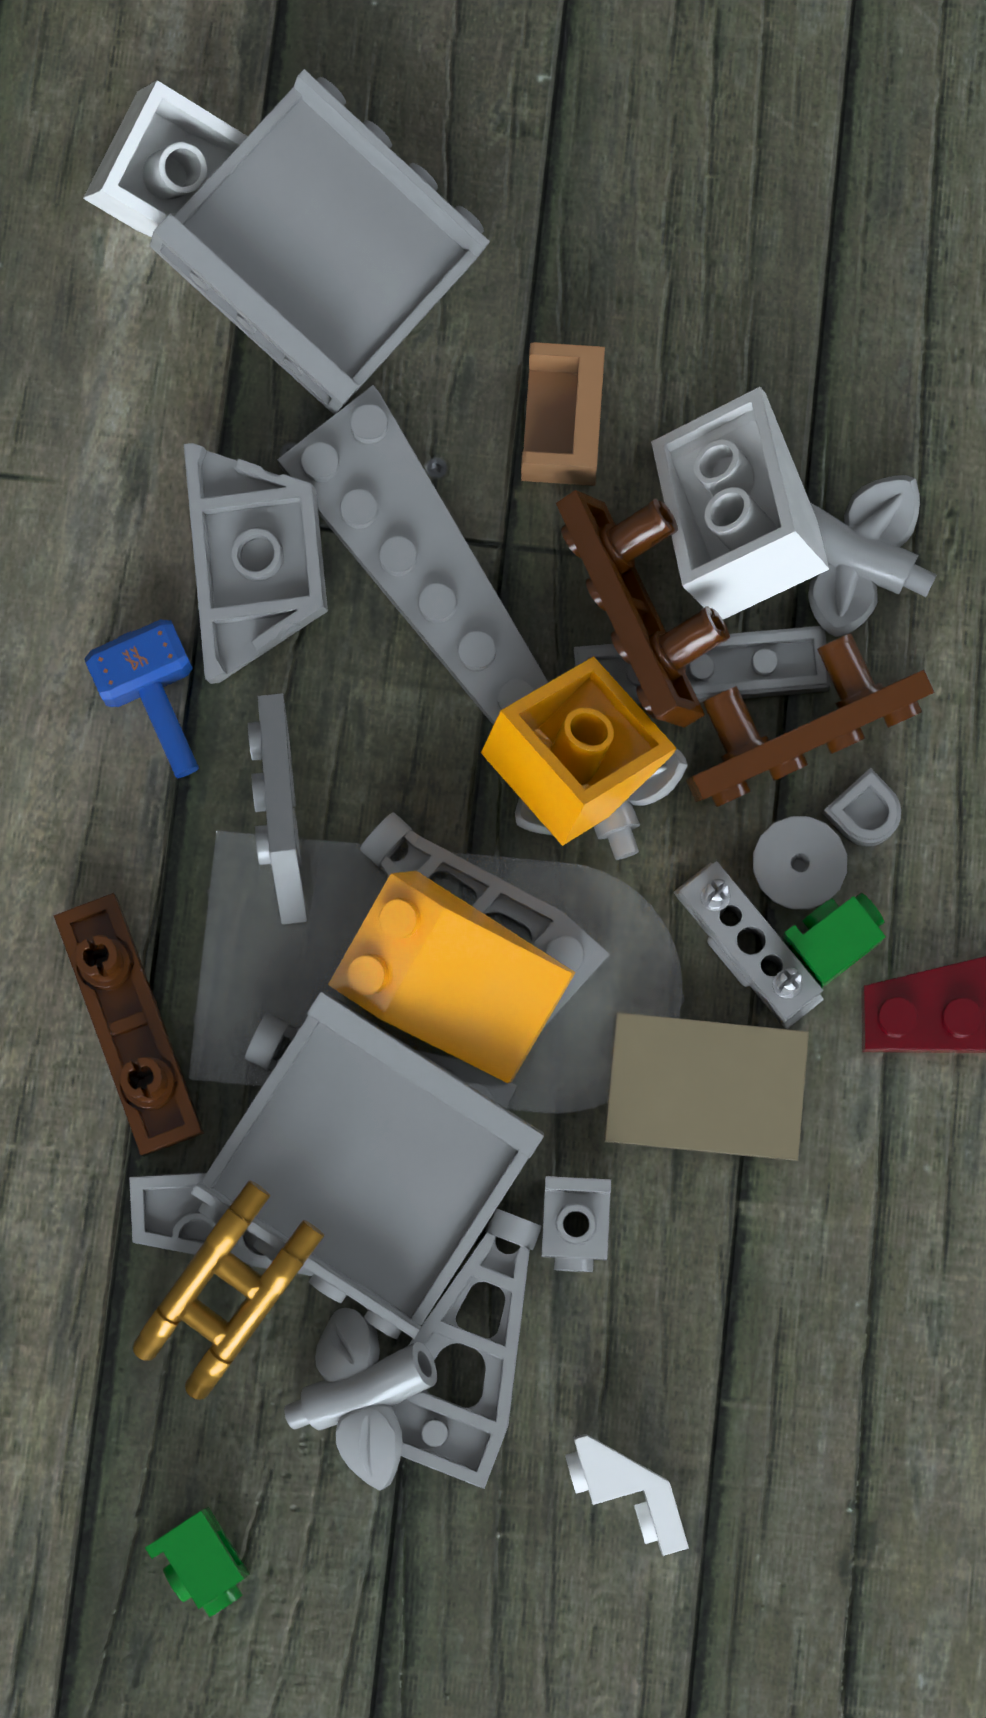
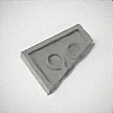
(275, 794)

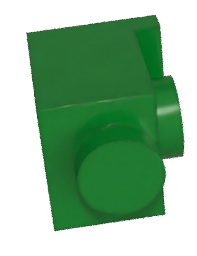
(836, 937)
(201, 1562)

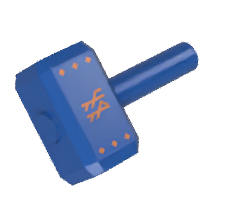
(140, 667)

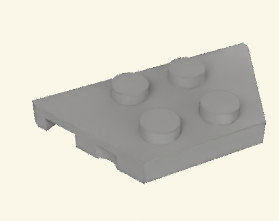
(252, 558)

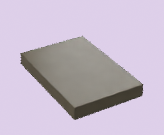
(706, 1086)

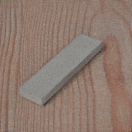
(755, 662)

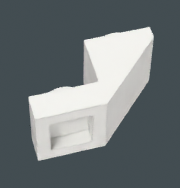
(613, 1475)

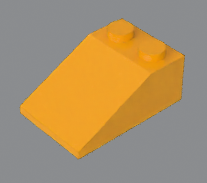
(451, 975)

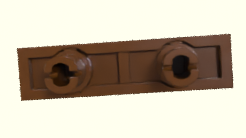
(617, 588)
(860, 704)
(128, 1024)

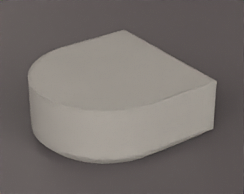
(866, 811)

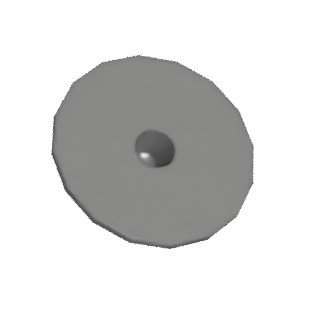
(800, 862)

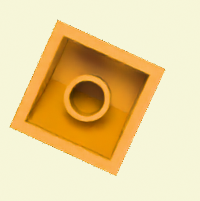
(576, 749)

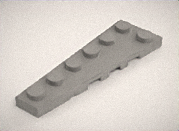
(410, 546)

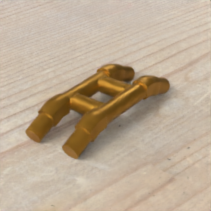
(259, 1290)

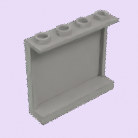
(321, 242)
(376, 1156)

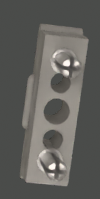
(788, 993)

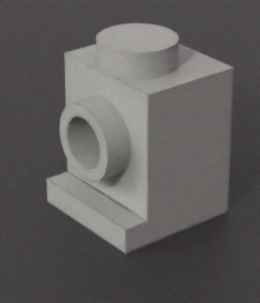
(580, 1195)

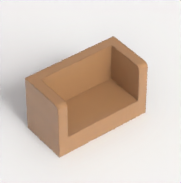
(563, 413)

